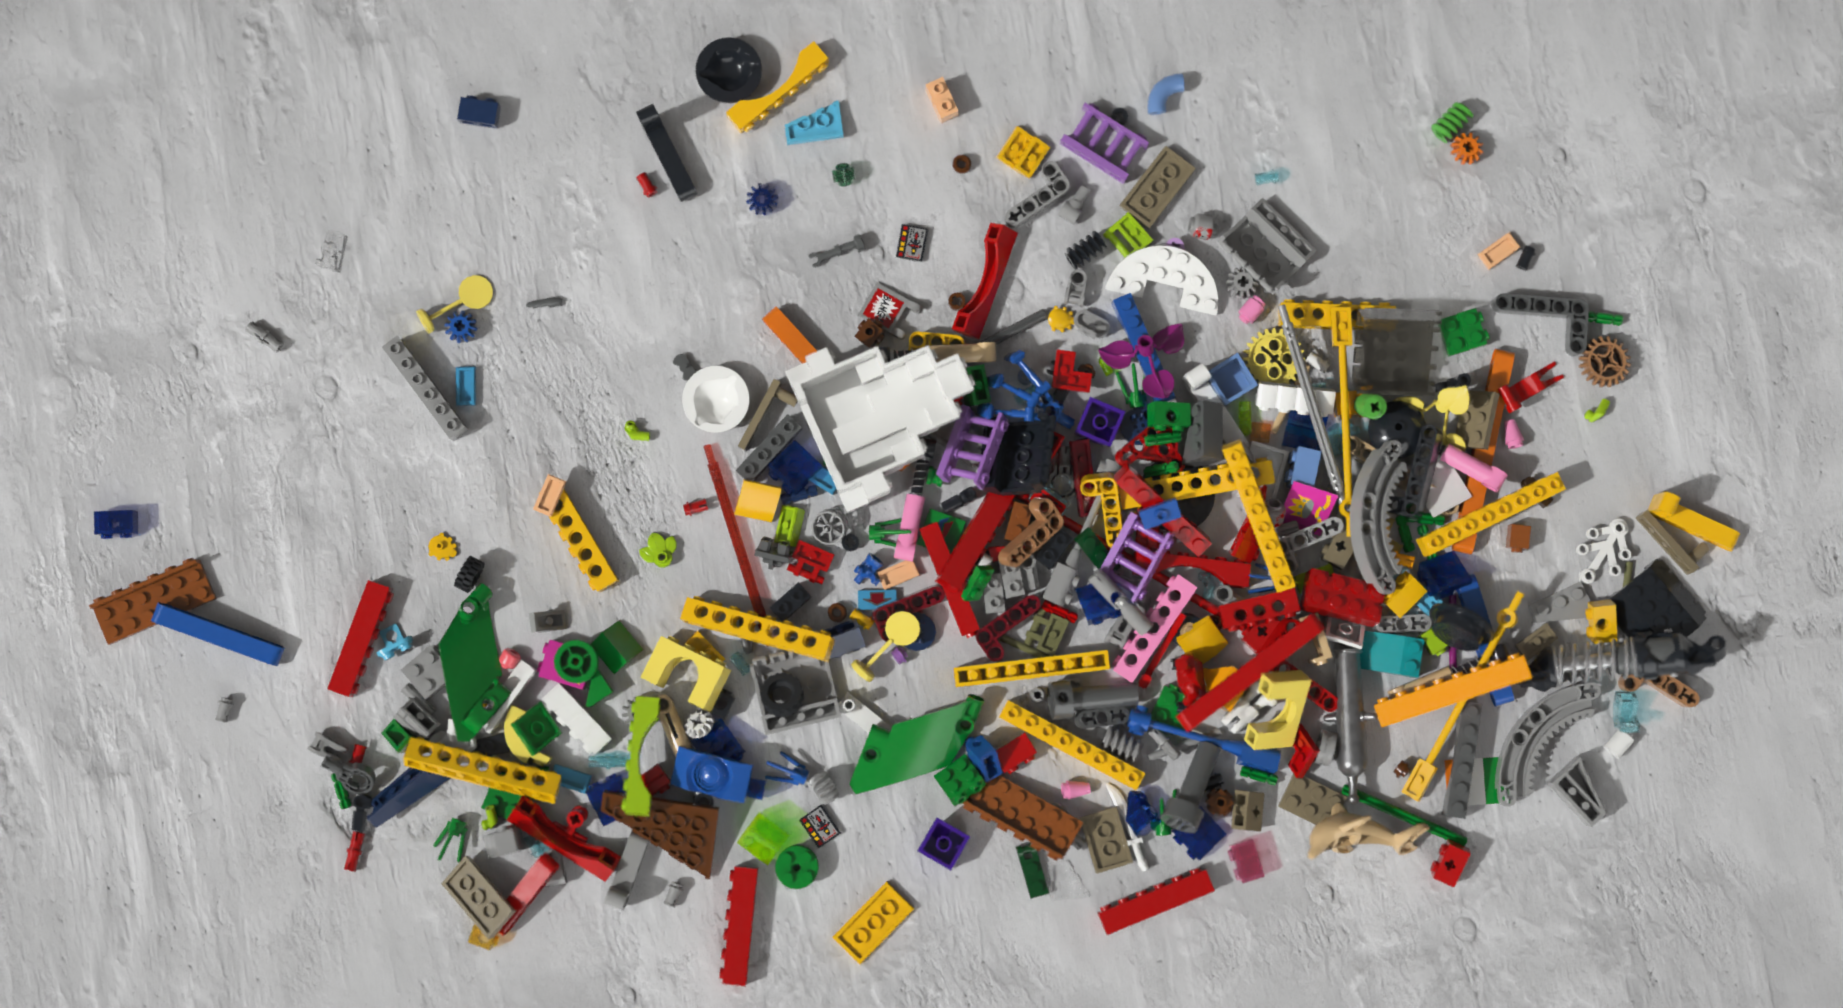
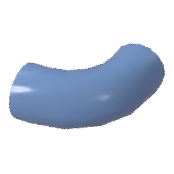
(1162, 91)

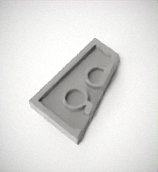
(1562, 605)

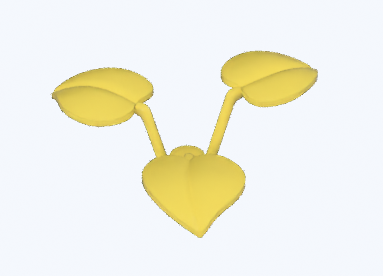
(1449, 399)

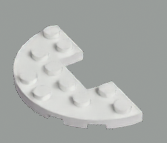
(1167, 266)

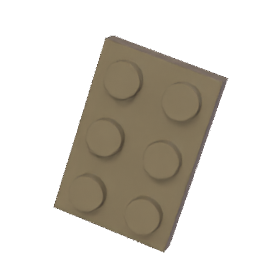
(1477, 422)
(1309, 799)
(1106, 840)

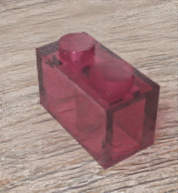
(1246, 861)

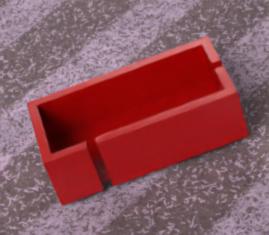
(1341, 598)

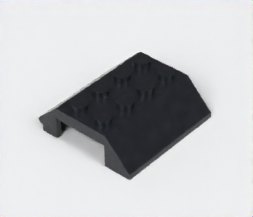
(1022, 457)
(1656, 603)

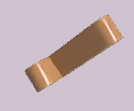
(1013, 553)
(1662, 687)

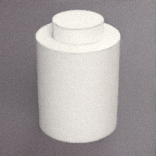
(1619, 743)

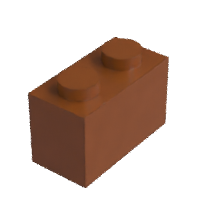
(1018, 521)

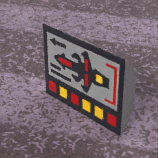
(911, 243)
(819, 826)

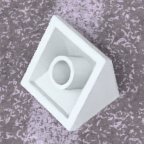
(1344, 632)

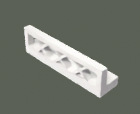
(516, 683)

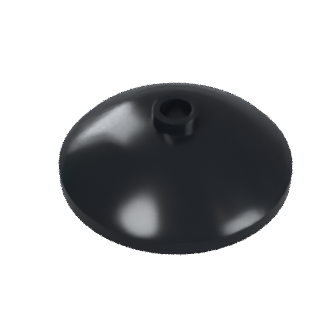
(1384, 429)

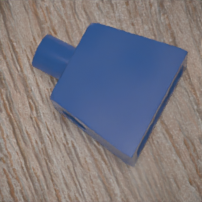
(981, 749)

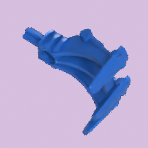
(1041, 390)

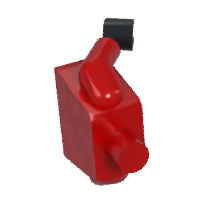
(1189, 678)

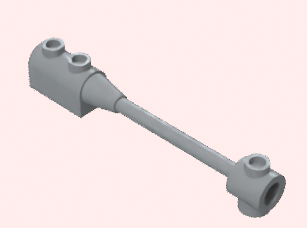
(1065, 575)

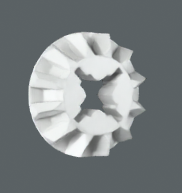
(701, 729)

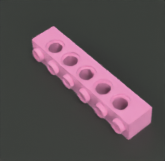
(1130, 671)

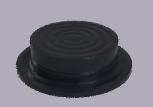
(728, 70)
(1460, 627)

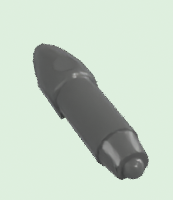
(550, 302)
(746, 644)

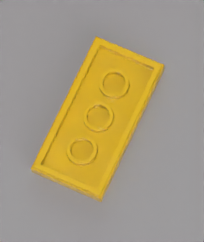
(873, 922)

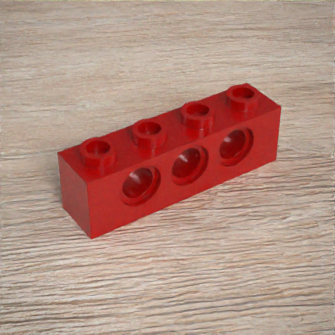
(1286, 597)

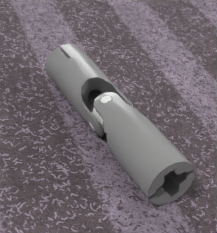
(1130, 612)

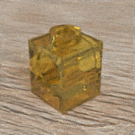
(475, 939)

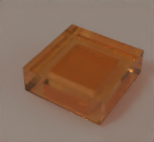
(1260, 432)

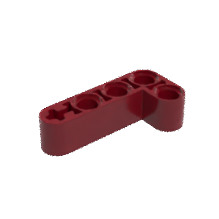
(908, 604)
(1009, 624)

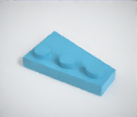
(818, 126)

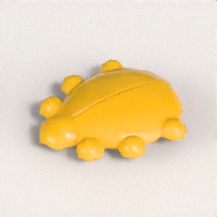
(1060, 319)
(442, 547)

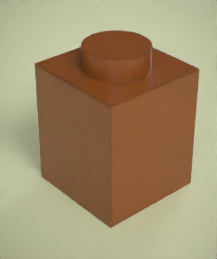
(1518, 537)

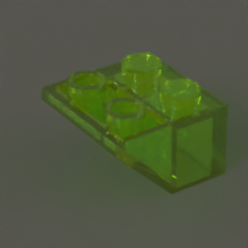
(763, 838)

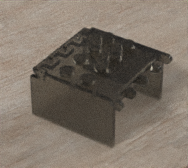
(1394, 351)

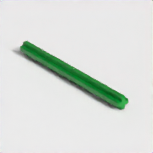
(1406, 816)

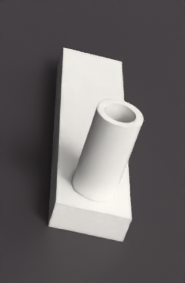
(860, 713)

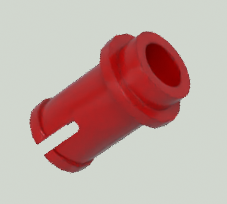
(646, 184)
(693, 507)
(358, 754)

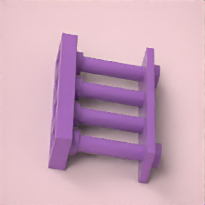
(1088, 153)
(957, 439)
(1125, 540)

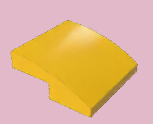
(1023, 152)
(757, 500)
(1203, 640)

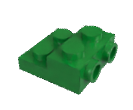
(1463, 332)
(1165, 706)
(960, 780)
(503, 801)

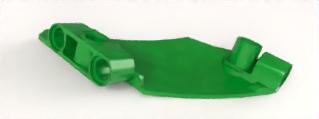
(472, 666)
(914, 746)

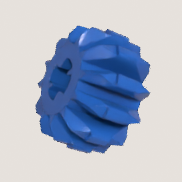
(466, 321)

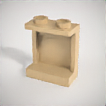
(1321, 646)

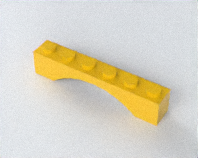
(747, 112)

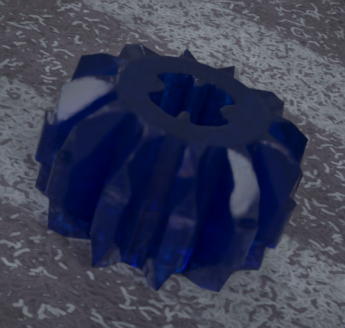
(767, 202)

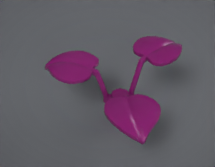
(1169, 339)

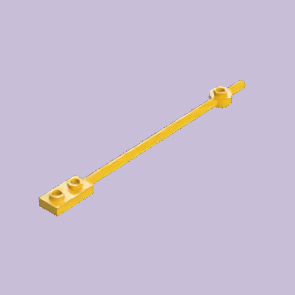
(1341, 337)
(1424, 770)

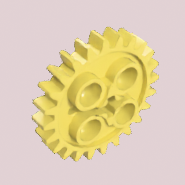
(1261, 371)

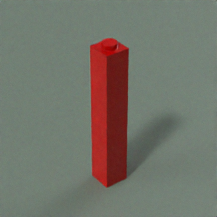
(939, 555)

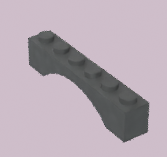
(1462, 767)

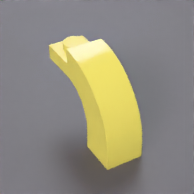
(516, 745)

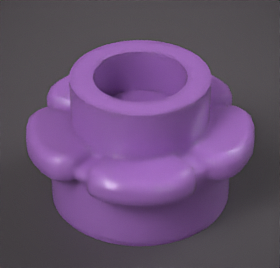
(899, 655)

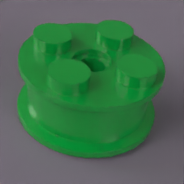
(565, 664)
(797, 878)

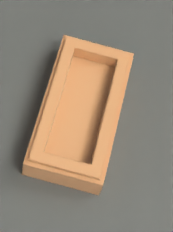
(1498, 250)
(549, 495)
(898, 574)

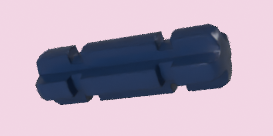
(803, 494)

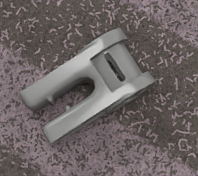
(1115, 636)
(321, 750)

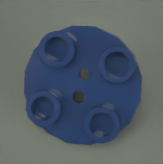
(1134, 417)
(928, 635)

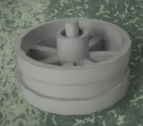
(829, 526)
(1327, 745)

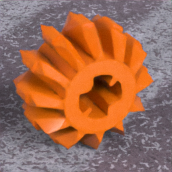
(1461, 152)

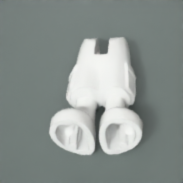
(1244, 711)

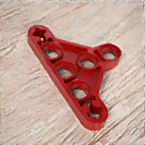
(1150, 453)

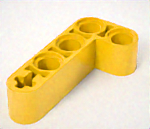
(1106, 492)

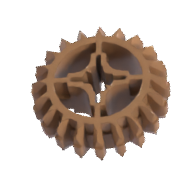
(1619, 367)

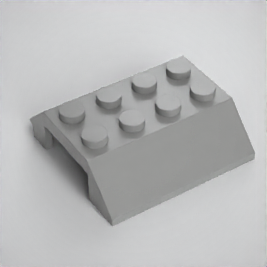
(1267, 246)
(817, 683)

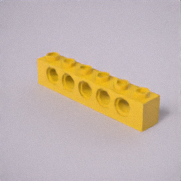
(1310, 322)
(607, 577)

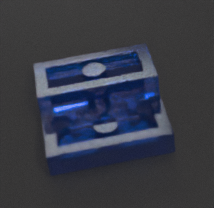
(1300, 431)

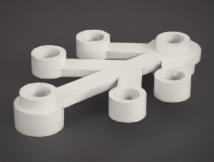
(1605, 548)

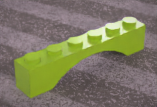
(646, 715)

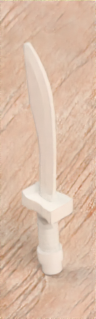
(1121, 805)

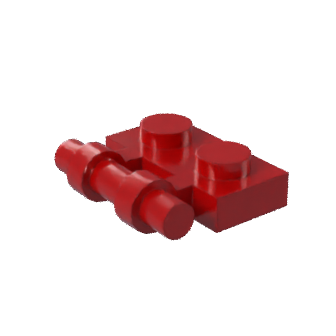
(812, 556)

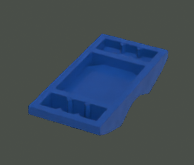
(711, 774)

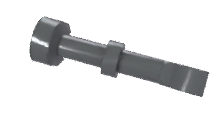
(838, 250)

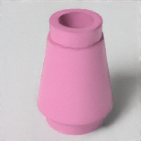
(1513, 436)
(1074, 789)

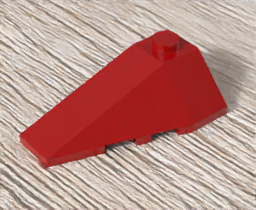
(1245, 544)

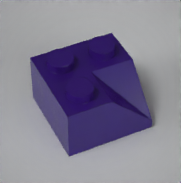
(1099, 422)
(943, 843)

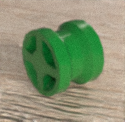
(933, 478)

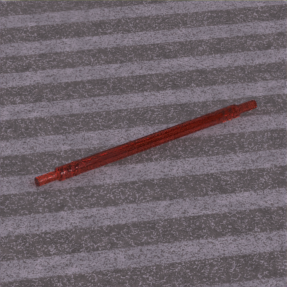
(734, 532)

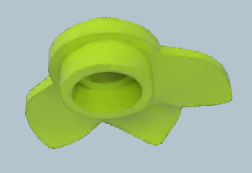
(657, 547)

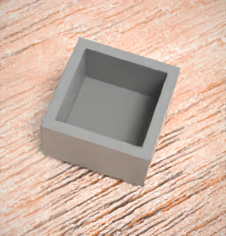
(426, 672)

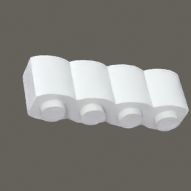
(1290, 397)
(577, 718)

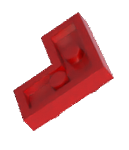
(1065, 377)
(1305, 752)

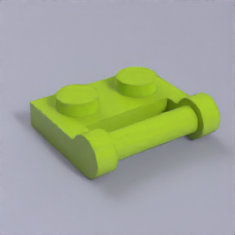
(1131, 231)

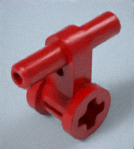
(575, 822)

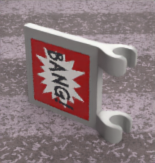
(887, 308)

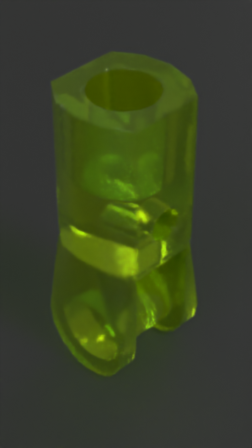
(1244, 417)

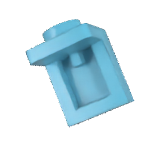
(1426, 602)

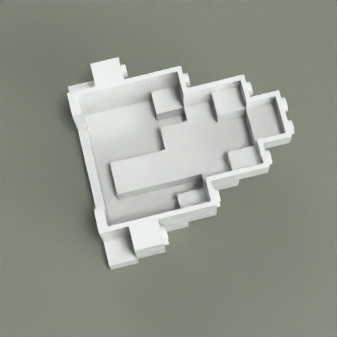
(875, 412)

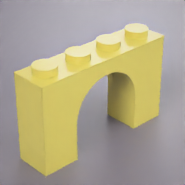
(710, 674)
(1281, 730)

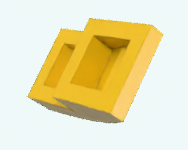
(700, 643)

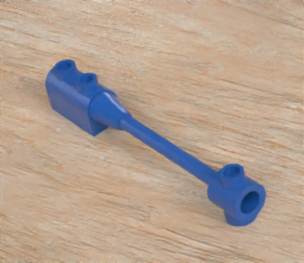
(1263, 760)

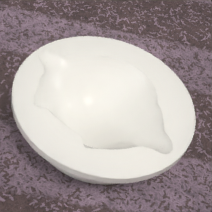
(715, 399)

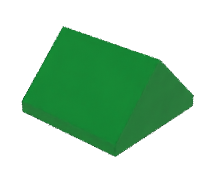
(616, 647)

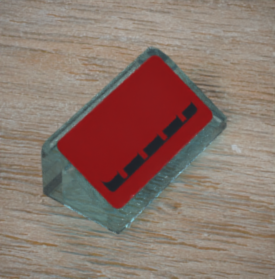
(1059, 502)

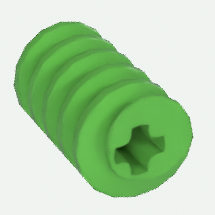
(1450, 121)
(1370, 406)

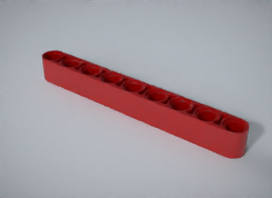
(1250, 672)

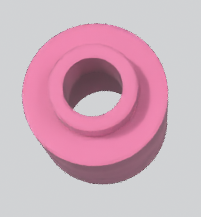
(1251, 310)

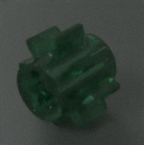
(843, 174)

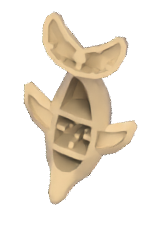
(1349, 829)

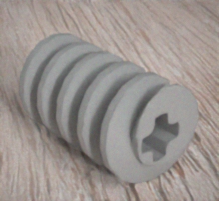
(1122, 744)

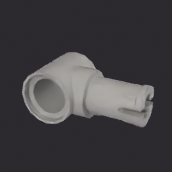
(1073, 208)

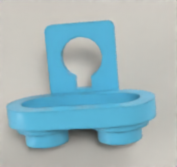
(402, 643)

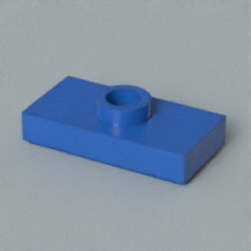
(1159, 513)

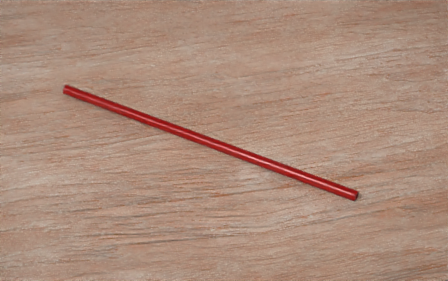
(1159, 577)

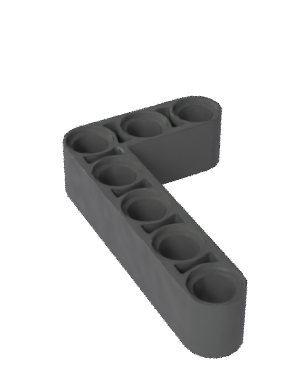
(1550, 311)

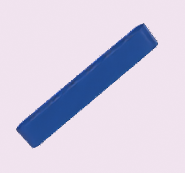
(1472, 599)
(217, 634)

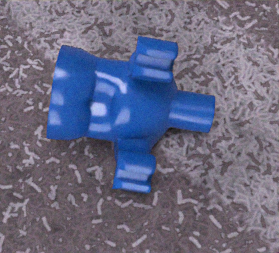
(868, 568)

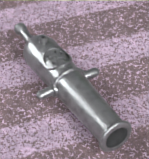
(1350, 719)

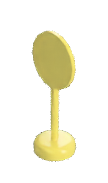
(473, 292)
(901, 629)

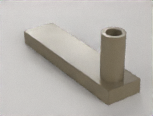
(773, 391)
(1685, 561)

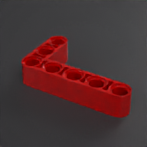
(1321, 693)

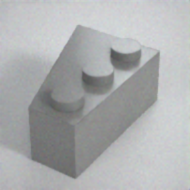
(1577, 791)
(504, 842)

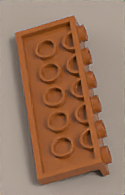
(132, 609)
(1025, 816)

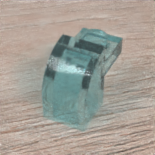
(1335, 437)
(1625, 712)

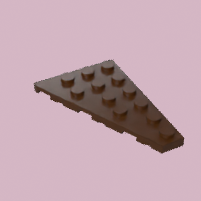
(675, 826)

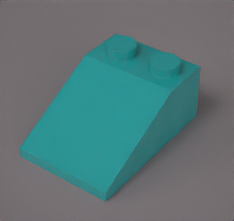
(1391, 654)

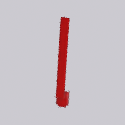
(1146, 678)

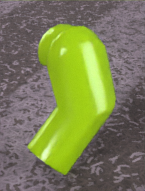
(1599, 412)
(634, 433)
(492, 818)

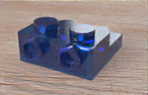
(793, 468)
(1443, 575)
(1095, 606)
(720, 742)
(595, 794)
(1204, 839)

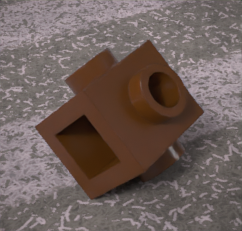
(864, 329)
(1212, 799)

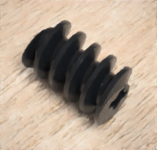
(1085, 249)

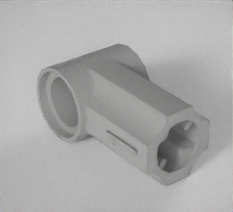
(1030, 575)
(1231, 597)

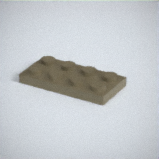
(1157, 187)
(478, 897)

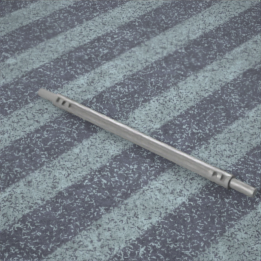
(1312, 405)

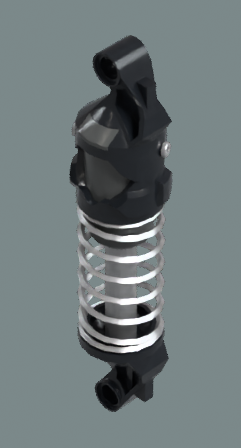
(1641, 655)

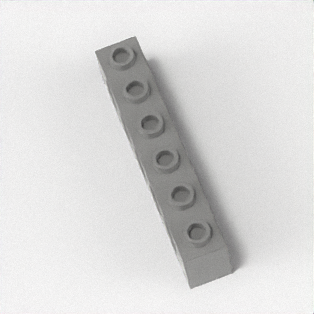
(425, 388)

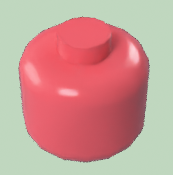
(509, 658)

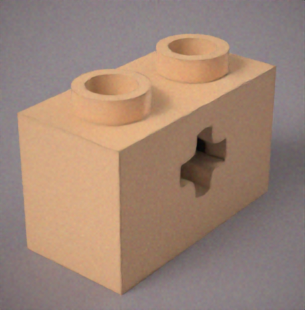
(941, 100)

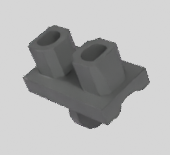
(773, 555)

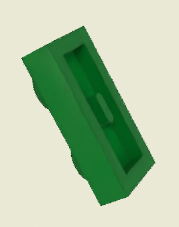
(977, 582)

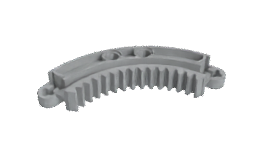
(1369, 516)
(1554, 712)

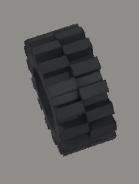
(469, 574)

